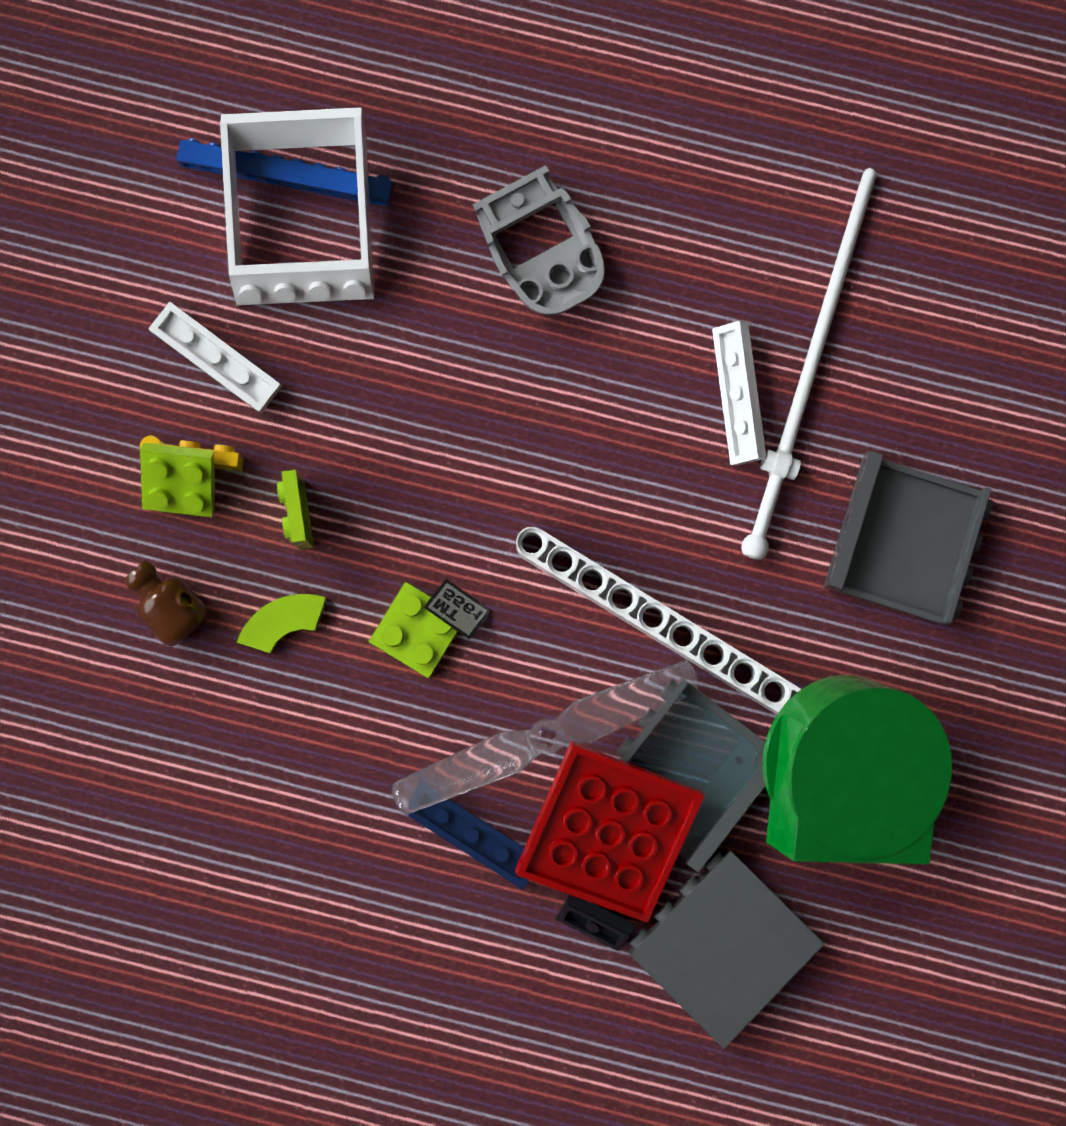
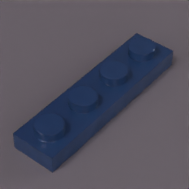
(473, 837)

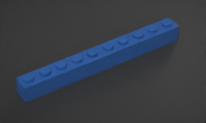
(284, 173)

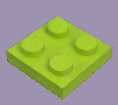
(177, 479)
(293, 495)
(413, 632)

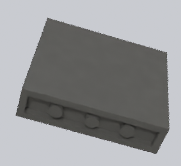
(908, 540)
(724, 947)

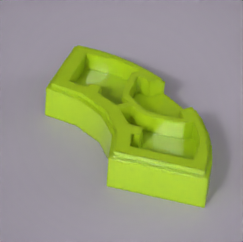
(281, 618)

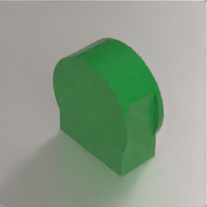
(855, 774)

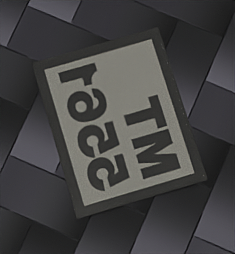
(457, 609)

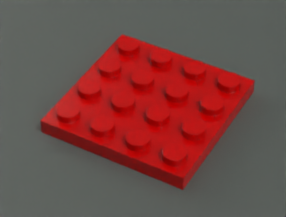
(609, 832)

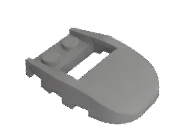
(558, 276)

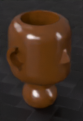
(167, 606)

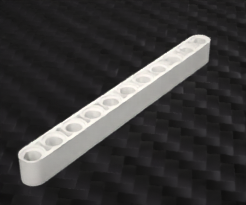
(670, 620)

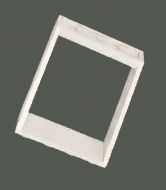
(304, 279)

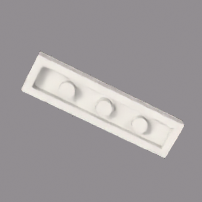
(215, 357)
(739, 393)

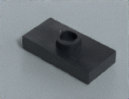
(595, 922)

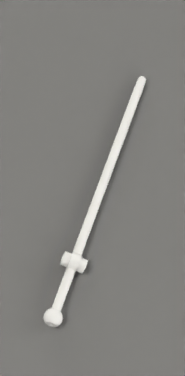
(780, 463)

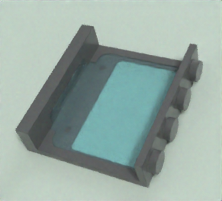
(707, 750)

